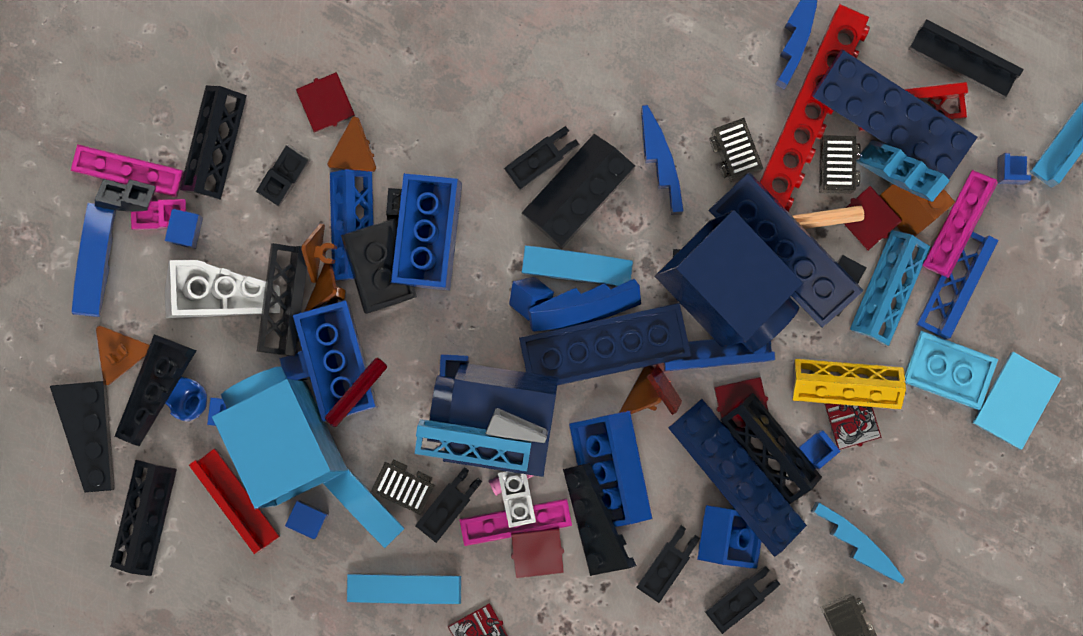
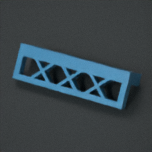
(1062, 151)
(887, 284)
(473, 438)

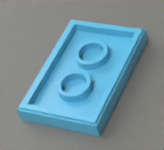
(950, 370)
(1016, 400)

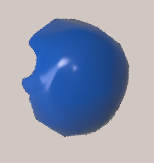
(187, 400)

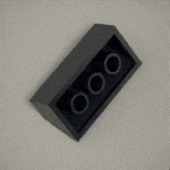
(578, 190)

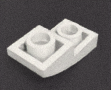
(516, 498)

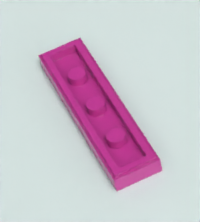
(122, 168)
(960, 223)
(495, 525)

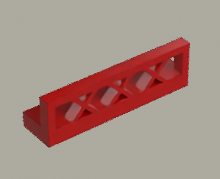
(942, 92)
(234, 501)

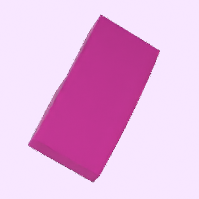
(157, 214)

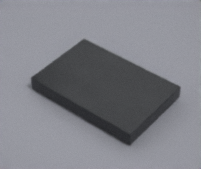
(371, 263)

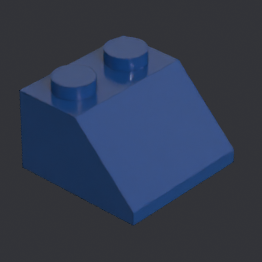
(728, 539)

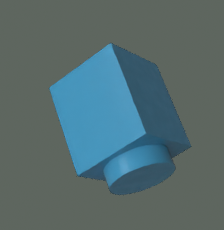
(277, 438)

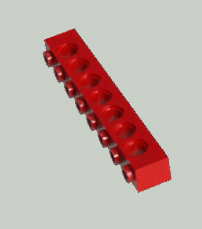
(843, 21)

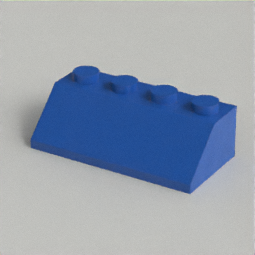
(426, 231)
(332, 355)
(615, 460)

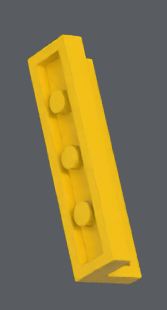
(848, 387)

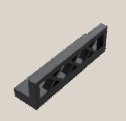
(965, 58)
(206, 136)
(292, 304)
(776, 446)
(146, 519)

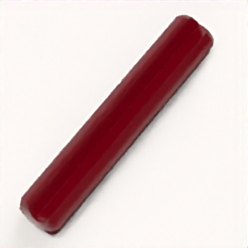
(356, 392)

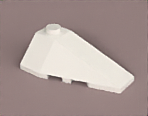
(211, 291)

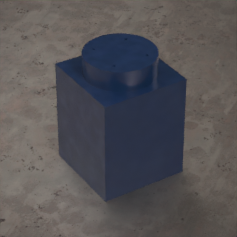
(732, 283)
(479, 391)

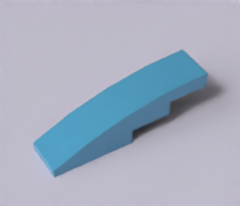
(902, 170)
(576, 266)
(365, 507)
(864, 548)
(404, 589)

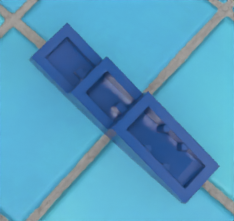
(800, 25)
(658, 152)
(93, 261)
(577, 308)

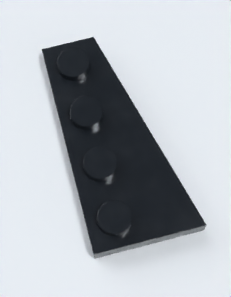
(155, 382)
(87, 430)
(599, 538)

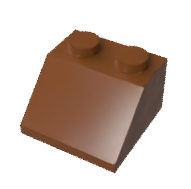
(913, 210)

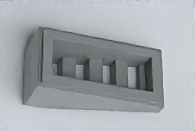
(510, 426)

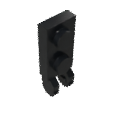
(539, 159)
(446, 508)
(666, 566)
(740, 601)

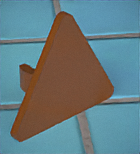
(353, 150)
(314, 251)
(325, 290)
(118, 353)
(642, 394)

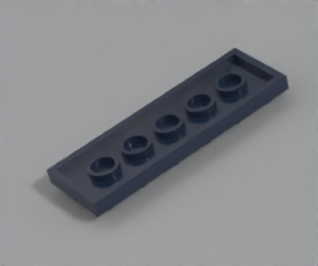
(893, 114)
(825, 283)
(608, 345)
(737, 477)

